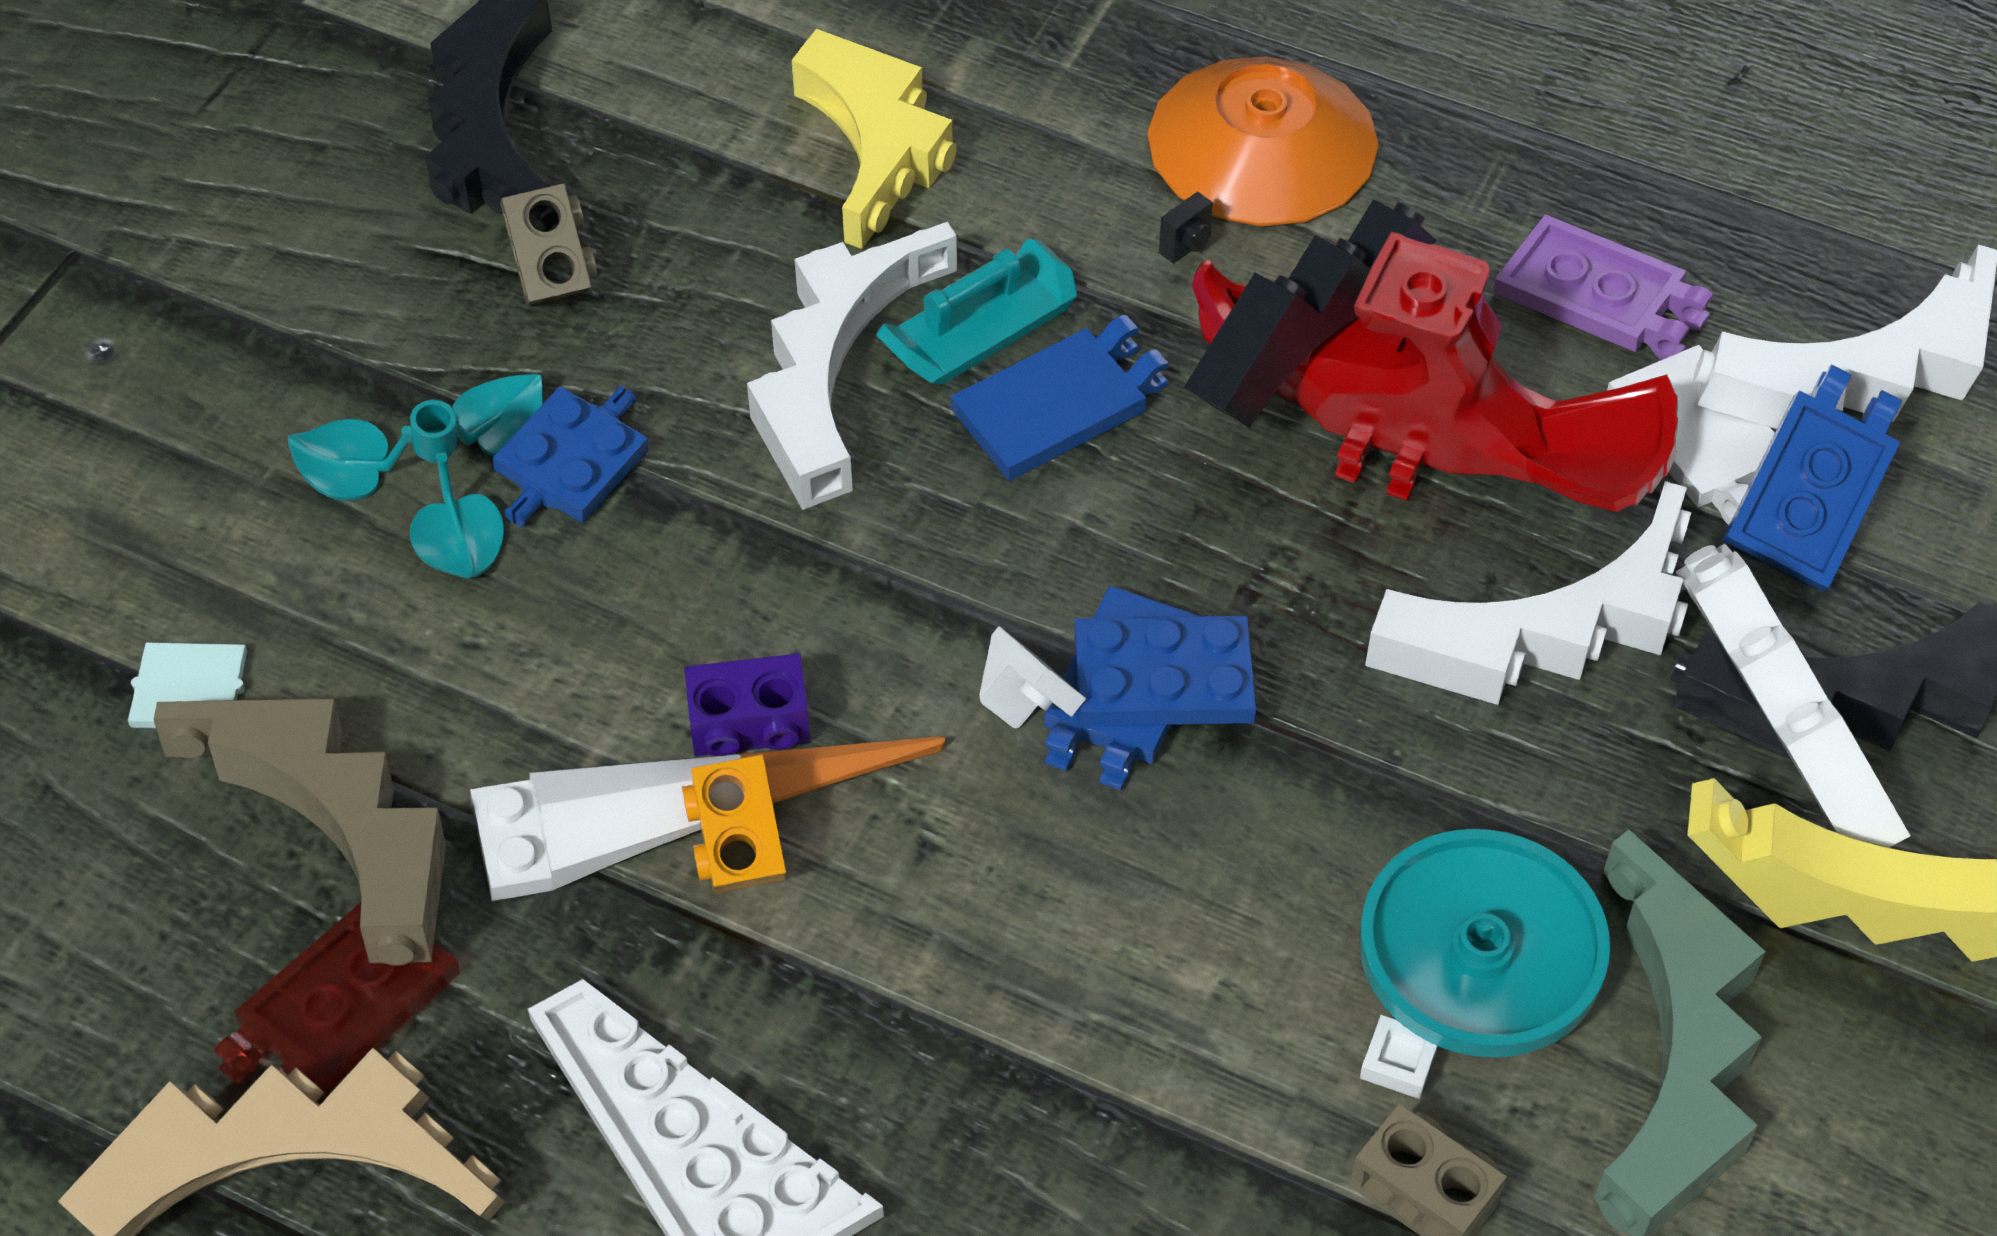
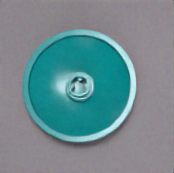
(1484, 943)

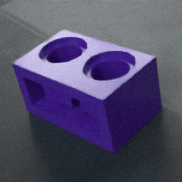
(746, 694)

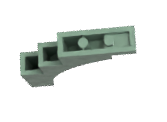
(1694, 968)

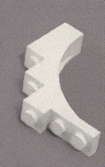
(811, 343)
(1485, 644)
(1791, 697)

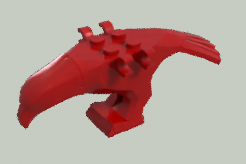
(1426, 387)

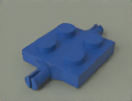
(570, 455)

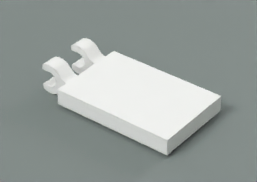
(1714, 449)

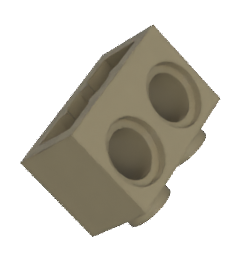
(534, 247)
(1416, 1191)

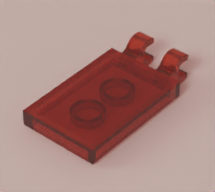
(331, 1007)

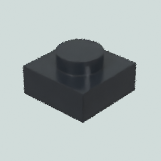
(1186, 227)

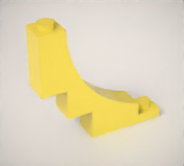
(1815, 874)

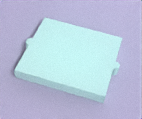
(185, 674)

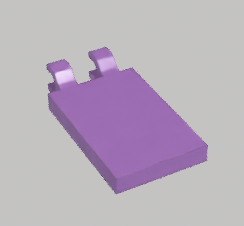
(1603, 288)

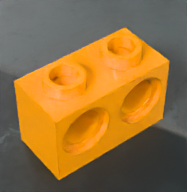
(750, 822)

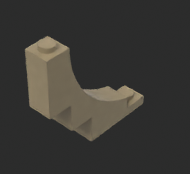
(296, 757)

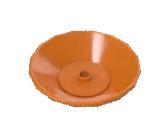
(1263, 140)

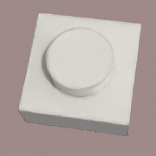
(1398, 1058)

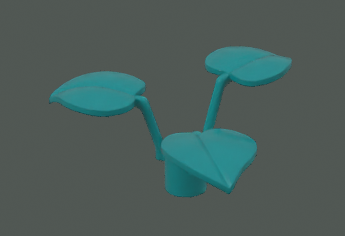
(451, 537)

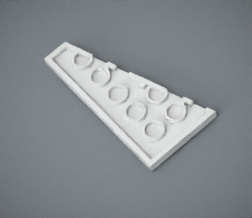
(687, 1140)

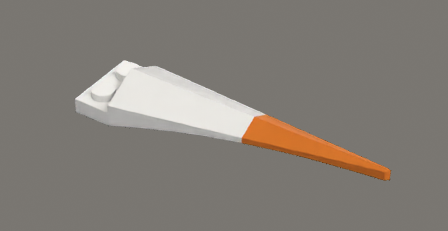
(586, 819)

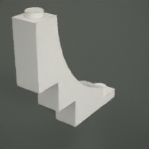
(1930, 348)

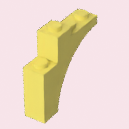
(884, 117)

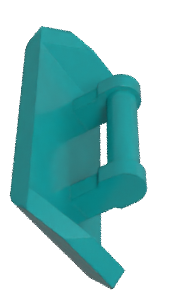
(983, 312)

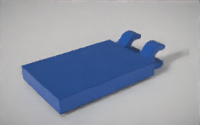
(1059, 397)
(1815, 482)
(1122, 742)

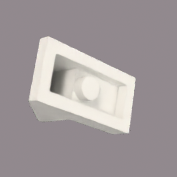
(1020, 681)

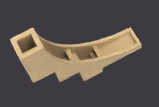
(182, 1146)

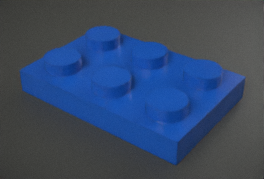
(1164, 670)

